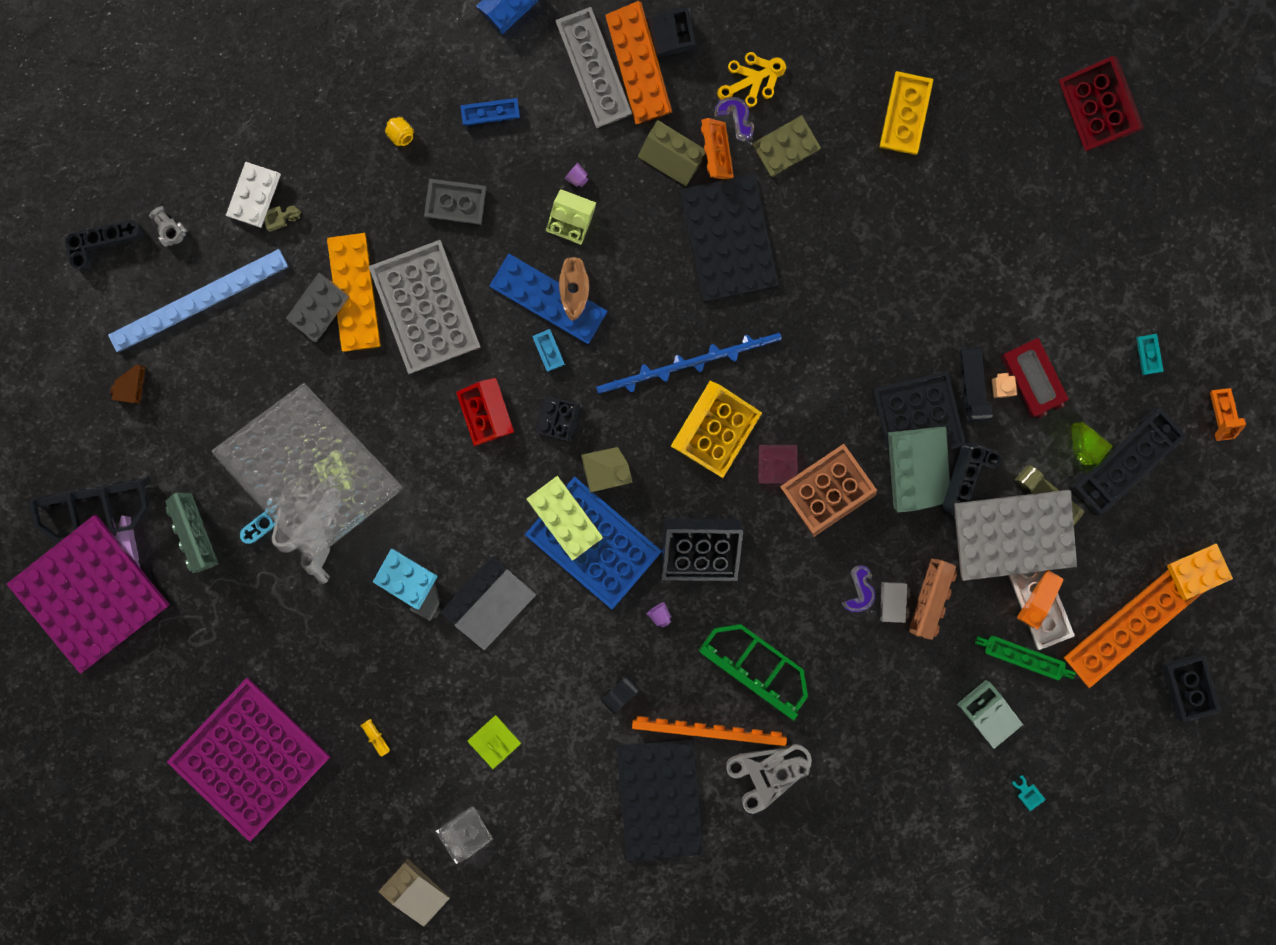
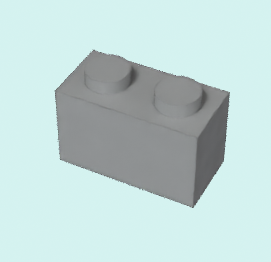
(893, 602)

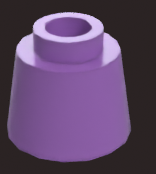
(577, 176)
(660, 615)

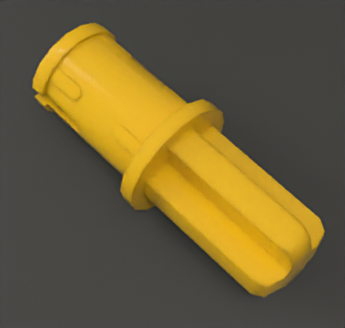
(375, 738)

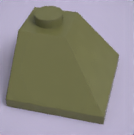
(606, 469)

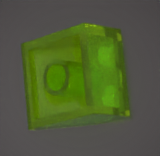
(1088, 444)

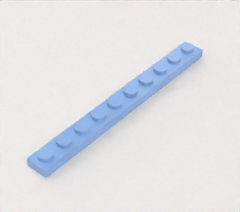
(198, 300)

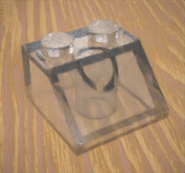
(464, 835)

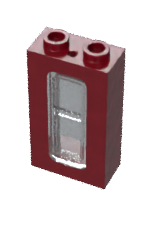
(1035, 378)

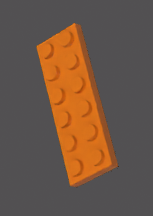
(638, 63)

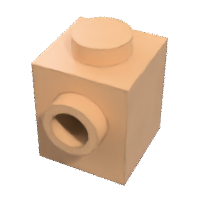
(1003, 386)

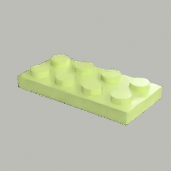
(564, 518)

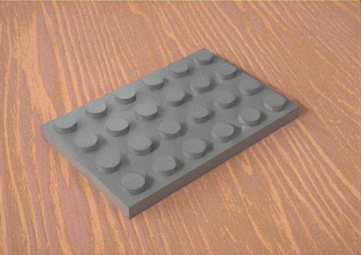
(424, 307)
(1015, 535)

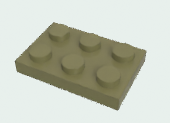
(786, 146)

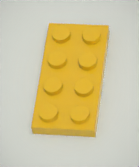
(906, 113)

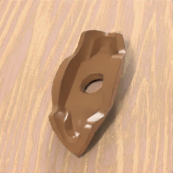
(573, 272)

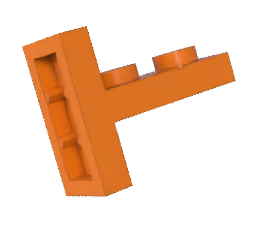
(1226, 415)

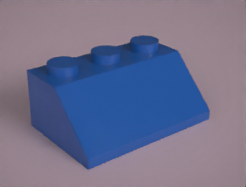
(504, 13)

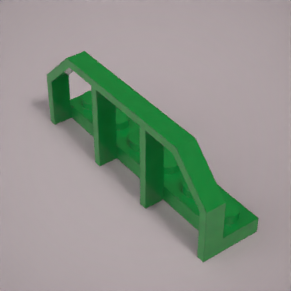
(742, 675)

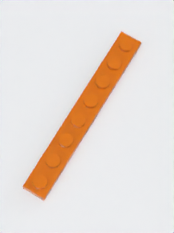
(717, 731)

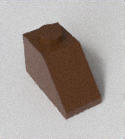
(129, 385)

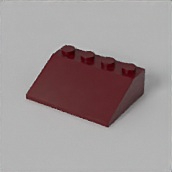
(1101, 103)

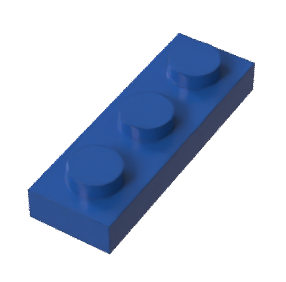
(490, 111)

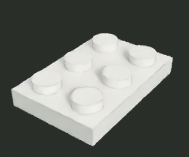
(253, 194)

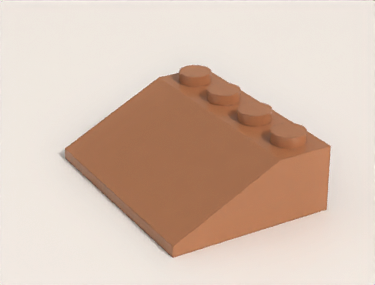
(828, 490)
(932, 599)

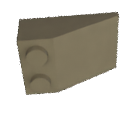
(414, 893)

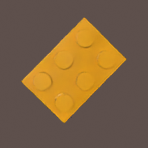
(1199, 572)

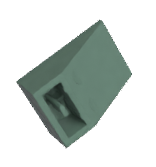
(990, 714)

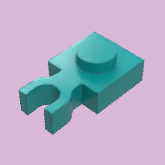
(1030, 795)

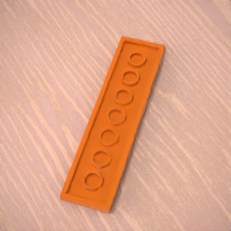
(1127, 630)

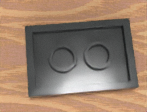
(455, 201)
(317, 307)

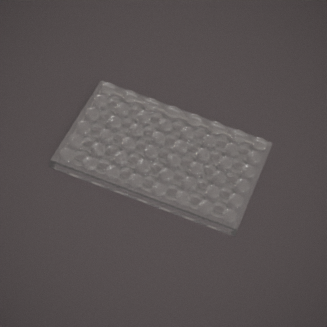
(307, 471)

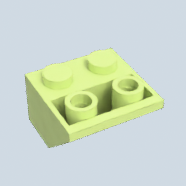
(570, 216)

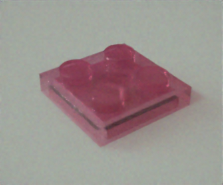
(776, 463)

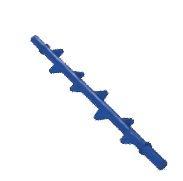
(697, 362)

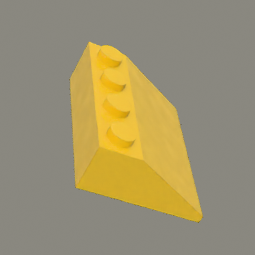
(716, 429)

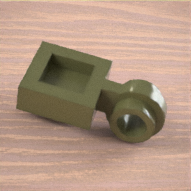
(276, 217)

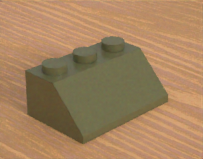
(671, 153)

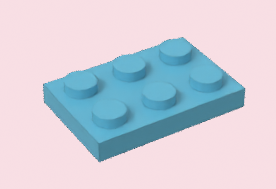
(405, 579)

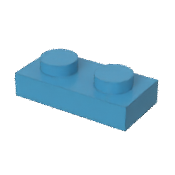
(548, 350)

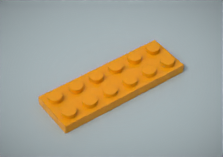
(351, 273)

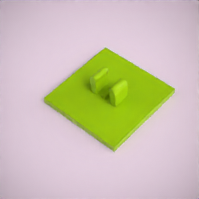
(494, 742)

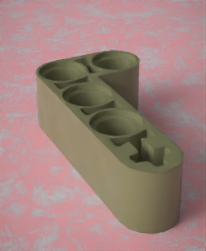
(1032, 482)

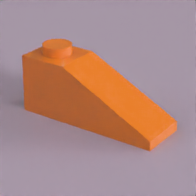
(1040, 600)

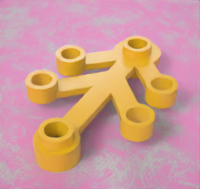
(754, 77)

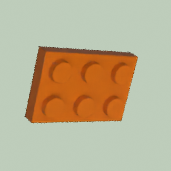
(717, 149)

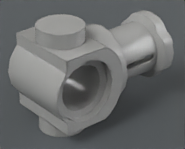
(167, 226)

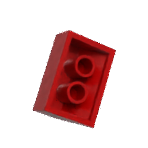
(484, 411)

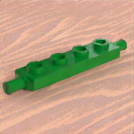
(1025, 657)

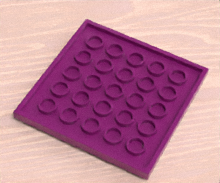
(88, 593)
(248, 759)

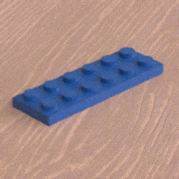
(542, 297)

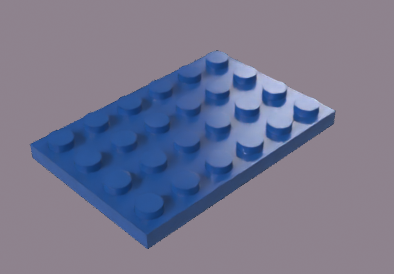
(611, 563)

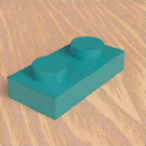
(1149, 354)

